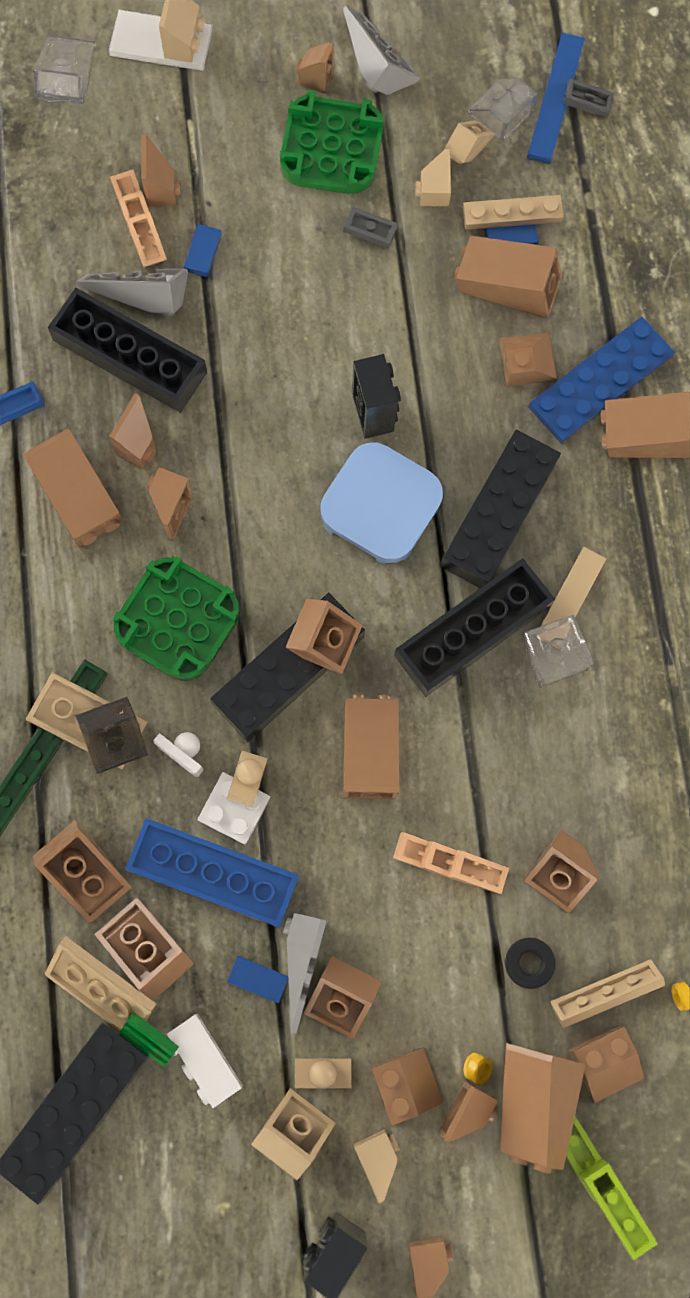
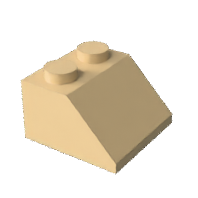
(180, 29)
(293, 1134)

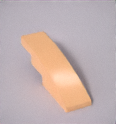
(138, 218)
(451, 863)

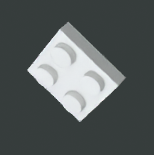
(229, 816)

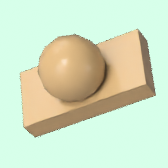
(247, 779)
(322, 1073)

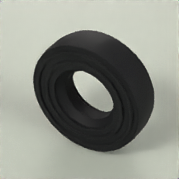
(513, 968)

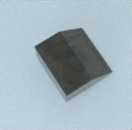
(112, 735)

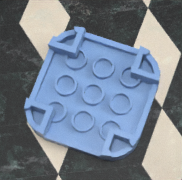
(381, 502)

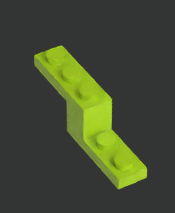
(608, 1193)

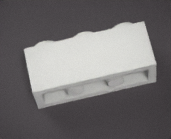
(204, 1061)

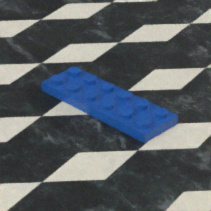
(601, 377)
(212, 872)

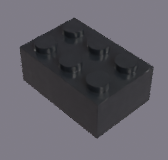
(375, 395)
(335, 1256)

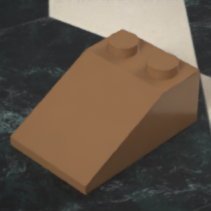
(81, 871)
(144, 949)

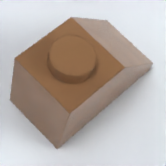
(317, 67)
(429, 1264)

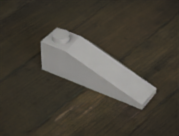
(375, 56)
(154, 292)
(302, 951)

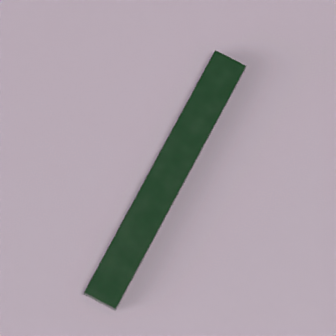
(39, 753)

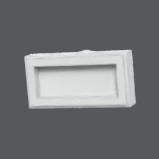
(182, 751)

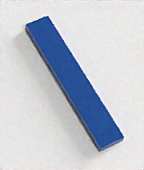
(552, 107)

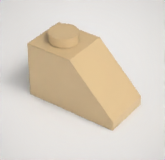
(468, 141)
(435, 182)
(378, 1160)

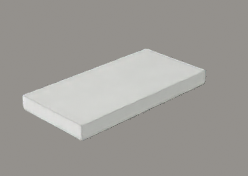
(139, 38)

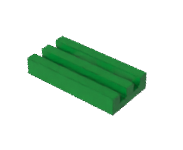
(148, 1039)

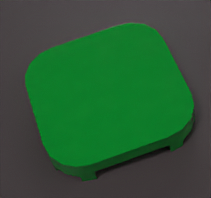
(331, 144)
(176, 619)

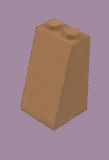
(510, 274)
(648, 426)
(73, 488)
(371, 747)
(538, 1107)

